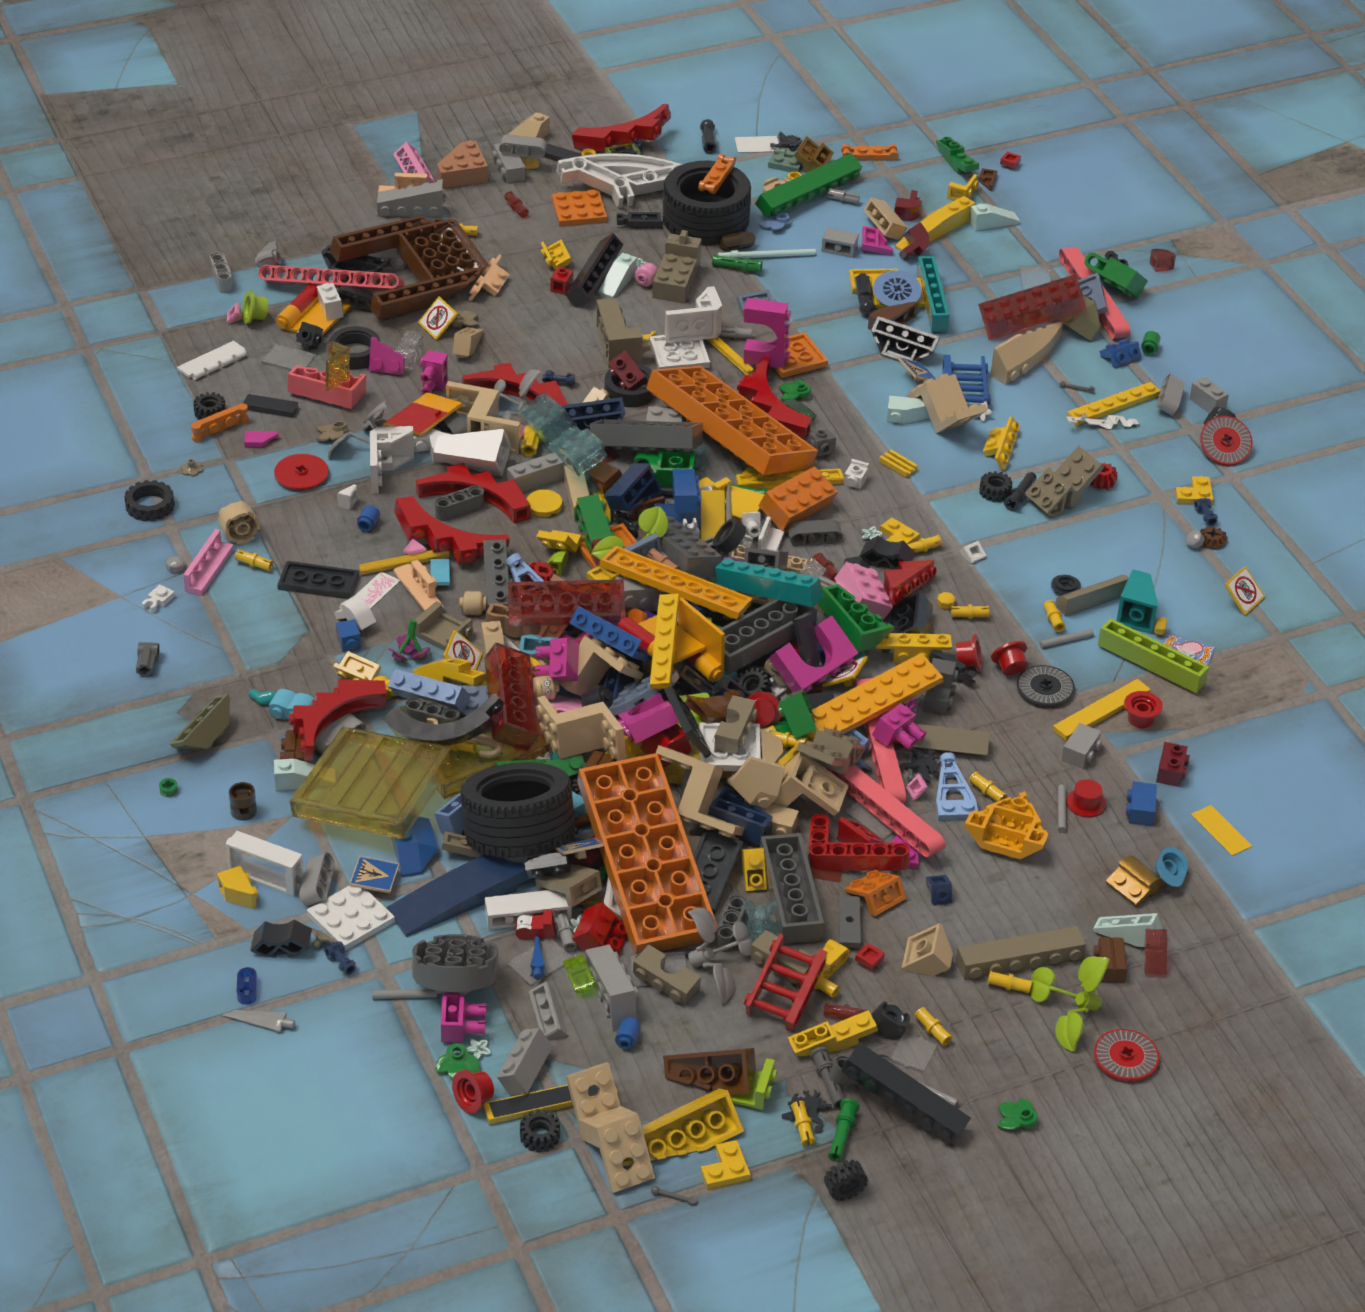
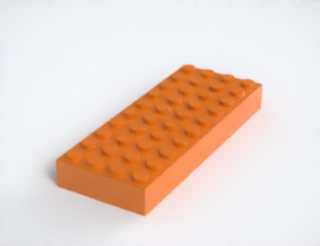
(732, 420)
(644, 851)

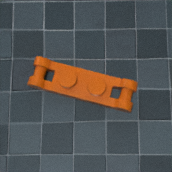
(871, 152)
(717, 174)
(219, 422)

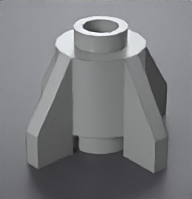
(268, 256)

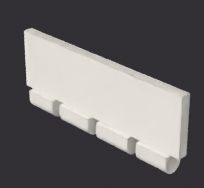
(212, 360)

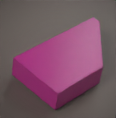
(259, 438)

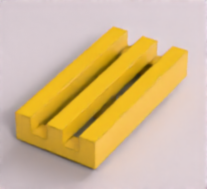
(898, 463)

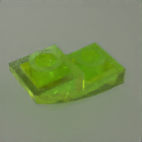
(579, 974)

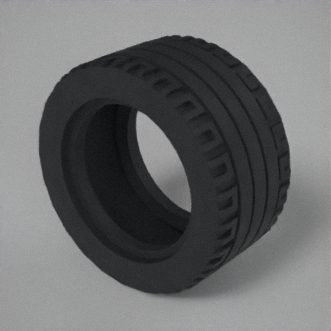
(701, 212)
(517, 809)

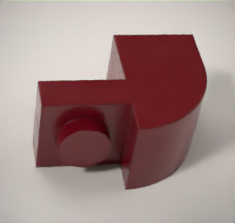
(908, 208)
(918, 240)

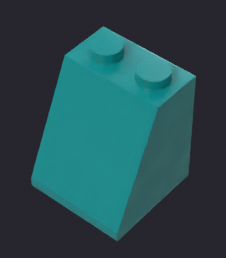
(1138, 603)

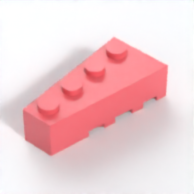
(311, 384)

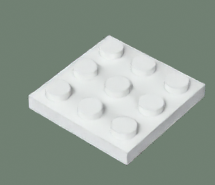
(679, 353)
(728, 760)
(350, 916)

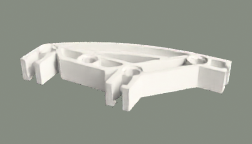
(617, 174)

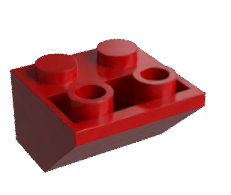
(671, 738)
(600, 928)

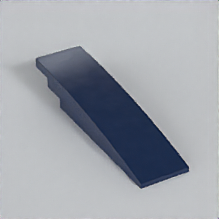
(458, 891)

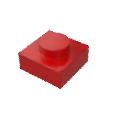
(1010, 160)
(869, 956)

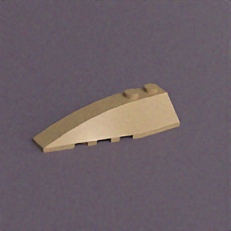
(1023, 352)

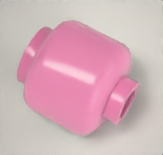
(645, 274)

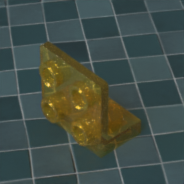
(337, 365)

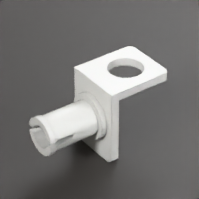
(752, 523)

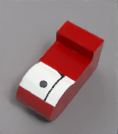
(538, 925)

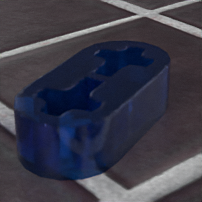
(242, 986)

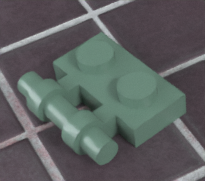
(784, 161)

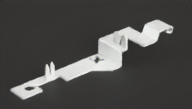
(1109, 422)

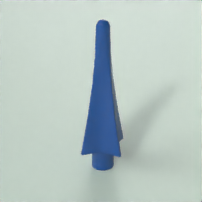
(537, 963)

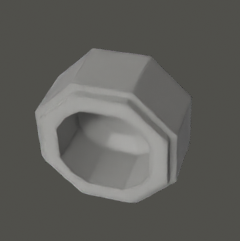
(1194, 539)
(175, 564)

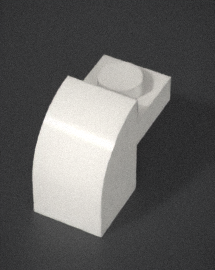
(356, 609)

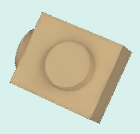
(596, 394)

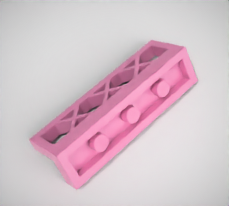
(415, 161)
(207, 564)

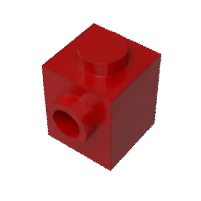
(561, 280)

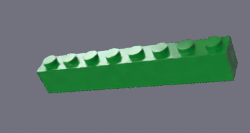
(808, 185)

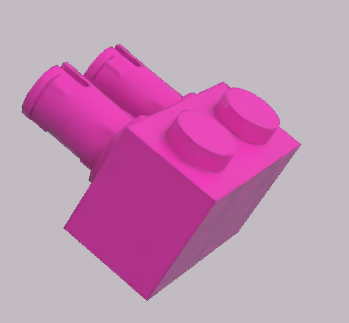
(434, 371)
(563, 660)
(896, 725)
(454, 1017)

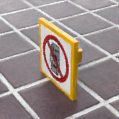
(438, 318)
(1244, 590)
(461, 648)
(846, 674)

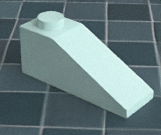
(988, 216)
(619, 275)
(906, 410)
(290, 773)
(1128, 927)

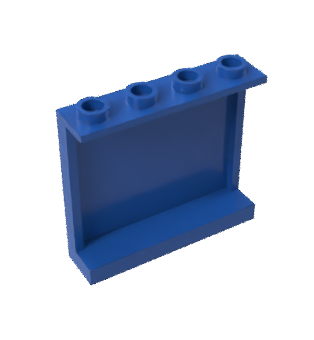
(609, 634)

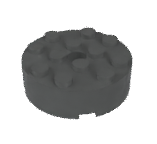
(455, 963)

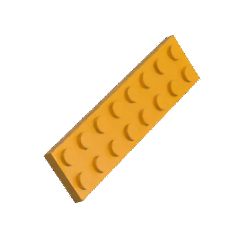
(676, 582)
(876, 696)

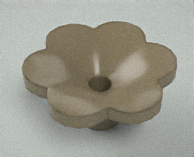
(191, 468)
(320, 938)

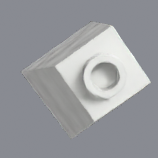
(477, 450)

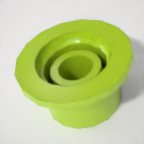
(254, 307)

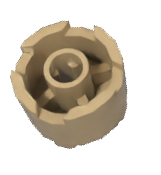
(238, 522)

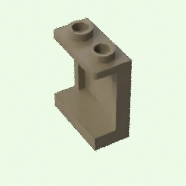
(438, 627)
(576, 885)

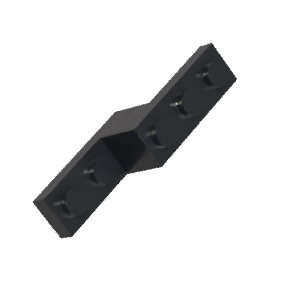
(697, 684)

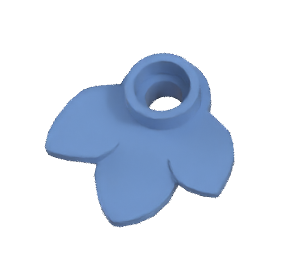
(775, 222)

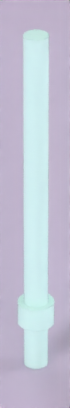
(775, 253)

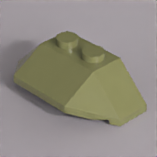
(1084, 322)
(205, 726)

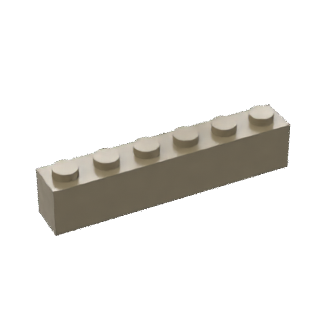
(1020, 952)

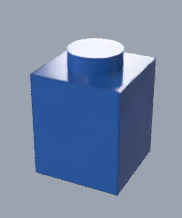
(348, 635)

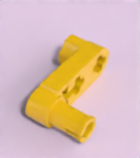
(836, 957)

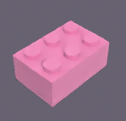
(866, 587)

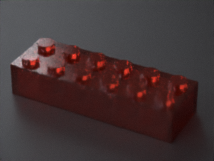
(1032, 307)
(557, 601)
(511, 680)

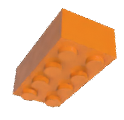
(798, 498)

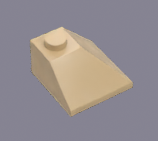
(534, 126)
(758, 781)
(928, 952)

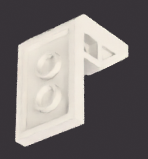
(697, 322)
(389, 450)

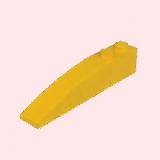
(944, 220)
(692, 1127)

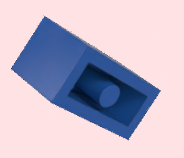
(1142, 803)

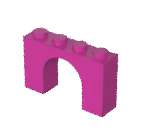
(776, 317)
(837, 651)
(647, 718)

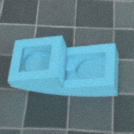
(440, 571)

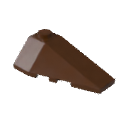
(714, 1070)

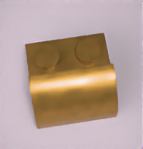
(812, 155)
(1135, 880)

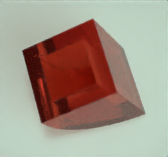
(1162, 260)

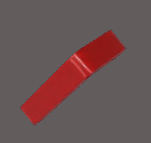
(853, 856)

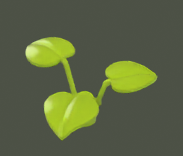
(650, 521)
(1090, 974)

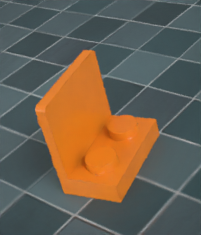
(879, 889)

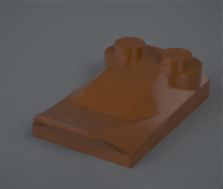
(712, 708)

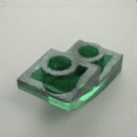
(799, 407)

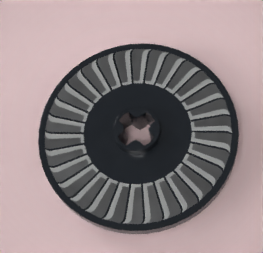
(1045, 686)

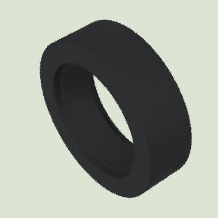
(355, 334)
(630, 398)

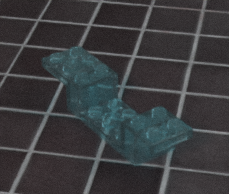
(559, 434)

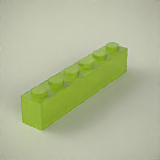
(1153, 655)

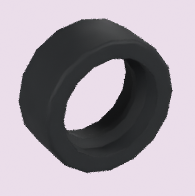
(729, 536)

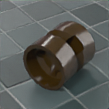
(242, 801)

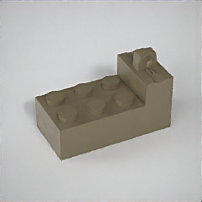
(677, 268)
(615, 335)

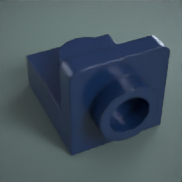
(940, 889)

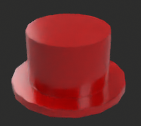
(970, 653)
(1011, 657)
(767, 708)
(1142, 708)
(1086, 799)
(472, 1090)

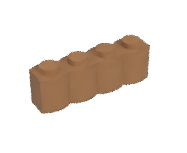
(499, 612)

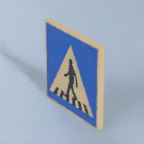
(916, 370)
(579, 847)
(374, 874)

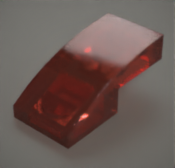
(1155, 951)

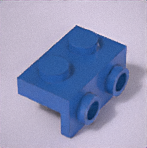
(1122, 353)

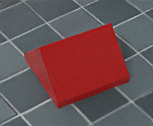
(854, 832)

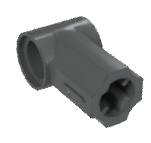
(147, 655)

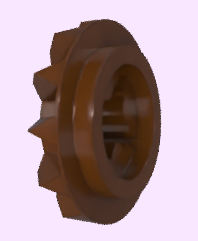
(1219, 540)

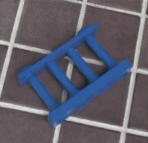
(949, 367)

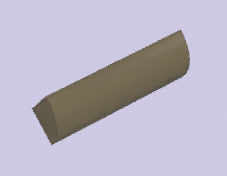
(1091, 595)
(954, 740)

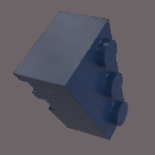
(633, 488)
(737, 812)

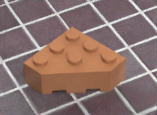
(463, 166)

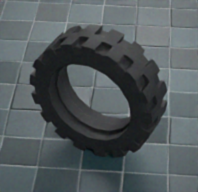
(149, 488)

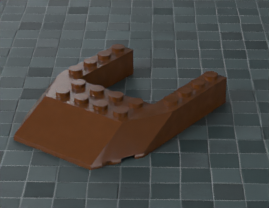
(434, 251)

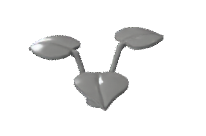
(525, 385)
(376, 414)
(703, 956)

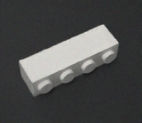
(505, 909)

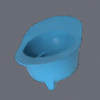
(1172, 866)

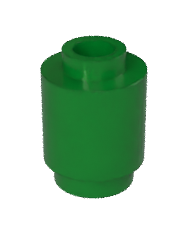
(1150, 342)

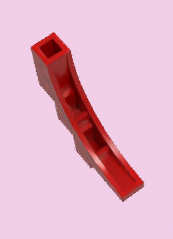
(645, 128)
(506, 372)
(757, 390)
(502, 495)
(440, 536)
(328, 707)

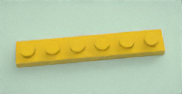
(1115, 402)
(664, 641)

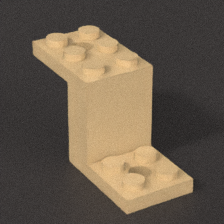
(946, 402)
(483, 411)
(594, 662)
(581, 730)
(809, 778)
(699, 792)
(610, 1127)

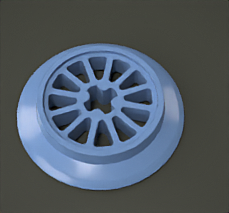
(908, 292)

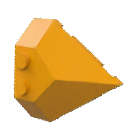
(1008, 827)

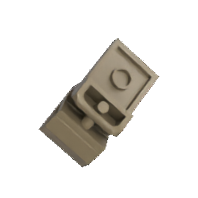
(1065, 485)
(833, 750)

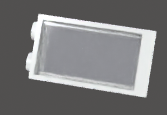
(266, 862)

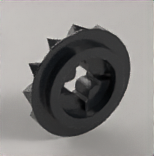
(1059, 582)

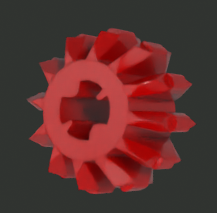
(1106, 478)
(542, 570)

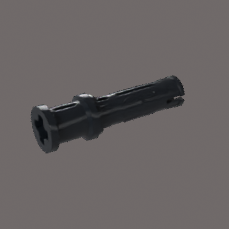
(1017, 494)

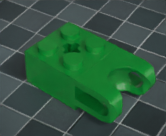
(1117, 275)
(665, 461)

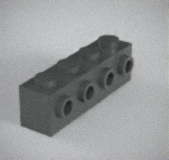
(496, 571)

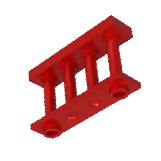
(798, 998)

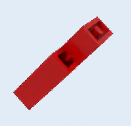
(907, 578)

